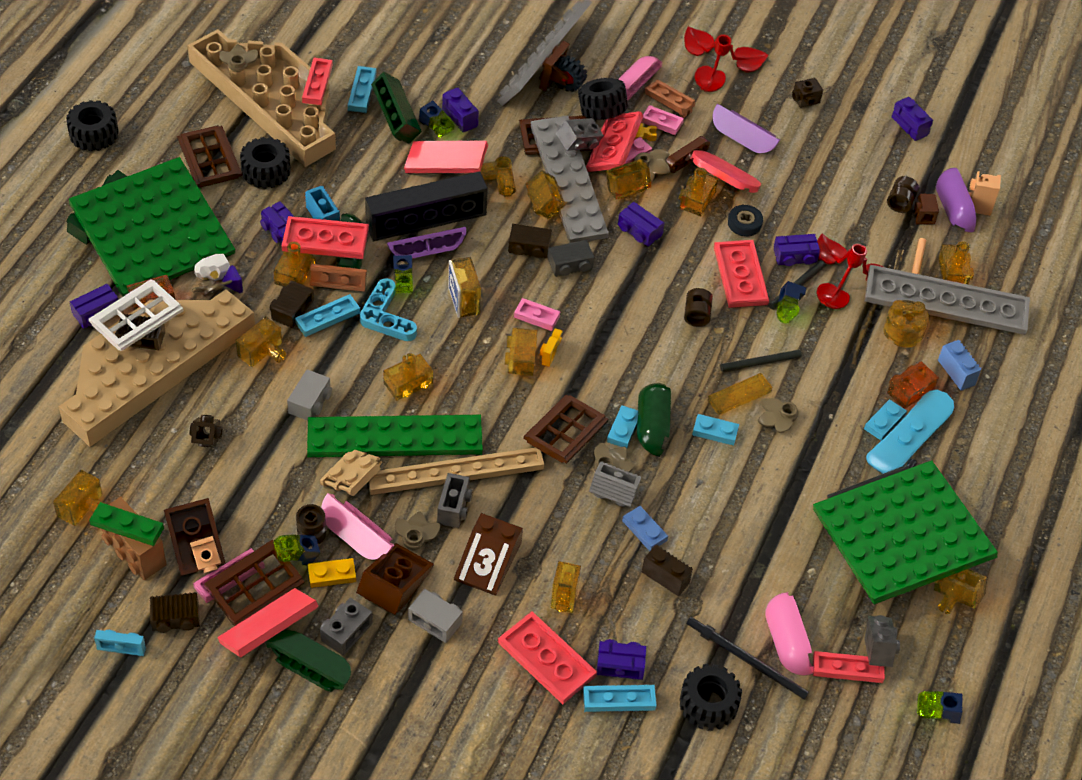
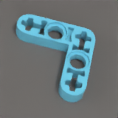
(379, 315)

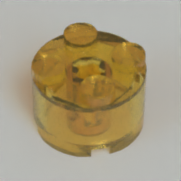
(906, 323)

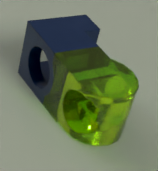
(436, 119)
(403, 274)
(788, 301)
(296, 548)
(940, 705)

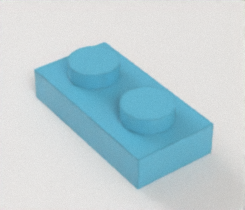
(885, 419)
(623, 427)
(715, 429)
(120, 642)

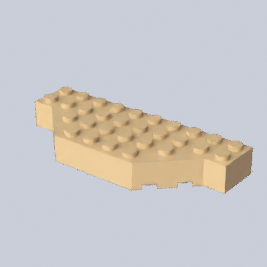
(269, 93)
(122, 383)

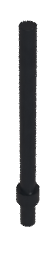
(709, 633)

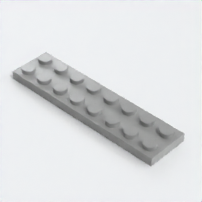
(544, 49)
(581, 212)
(949, 299)

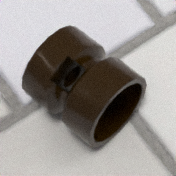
(903, 194)
(698, 307)
(311, 521)

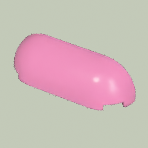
(639, 74)
(355, 528)
(789, 634)

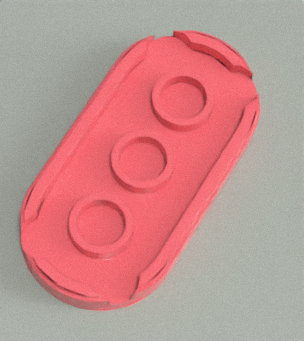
(725, 171)

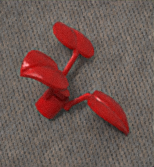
(709, 78)
(834, 252)

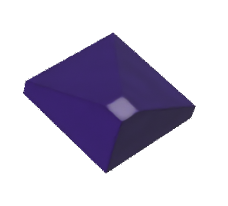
(236, 284)

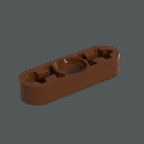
(683, 156)

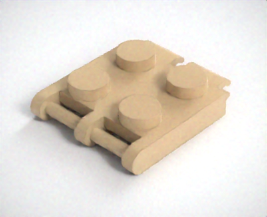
(352, 470)

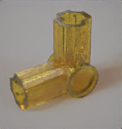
(502, 171)

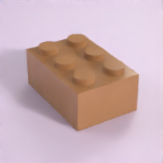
(142, 558)

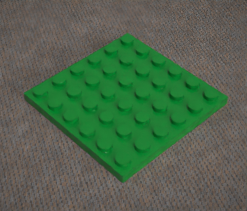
(150, 224)
(904, 532)

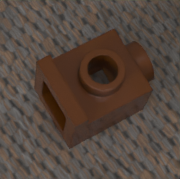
(926, 209)

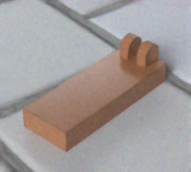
(670, 97)
(338, 277)

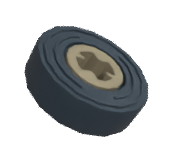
(745, 220)

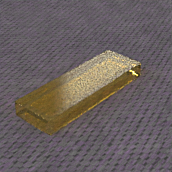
(739, 393)

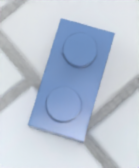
(645, 528)

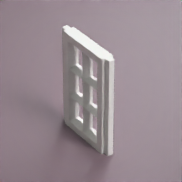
(143, 329)

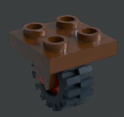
(562, 70)

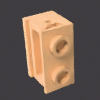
(984, 192)

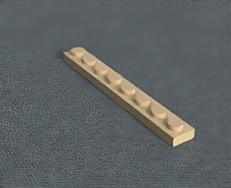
(474, 467)

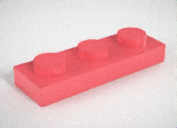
(317, 81)
(846, 667)

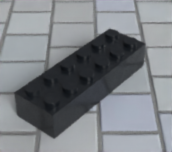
(426, 206)

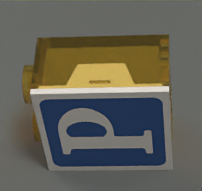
(464, 287)

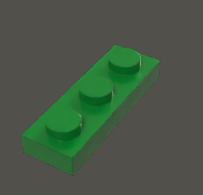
(126, 524)

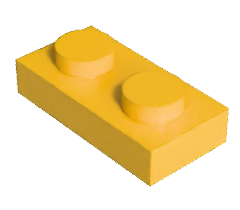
(332, 572)

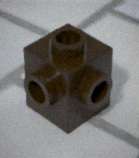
(807, 92)
(199, 434)

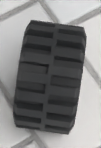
(603, 98)
(92, 125)
(265, 162)
(704, 712)

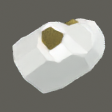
(212, 267)

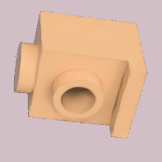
(200, 546)

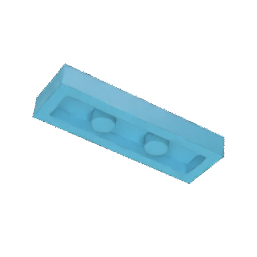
(361, 89)
(327, 315)
(619, 698)

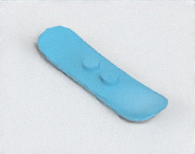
(911, 432)

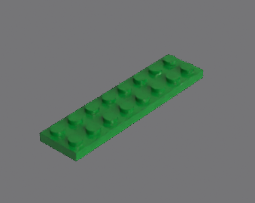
(395, 435)

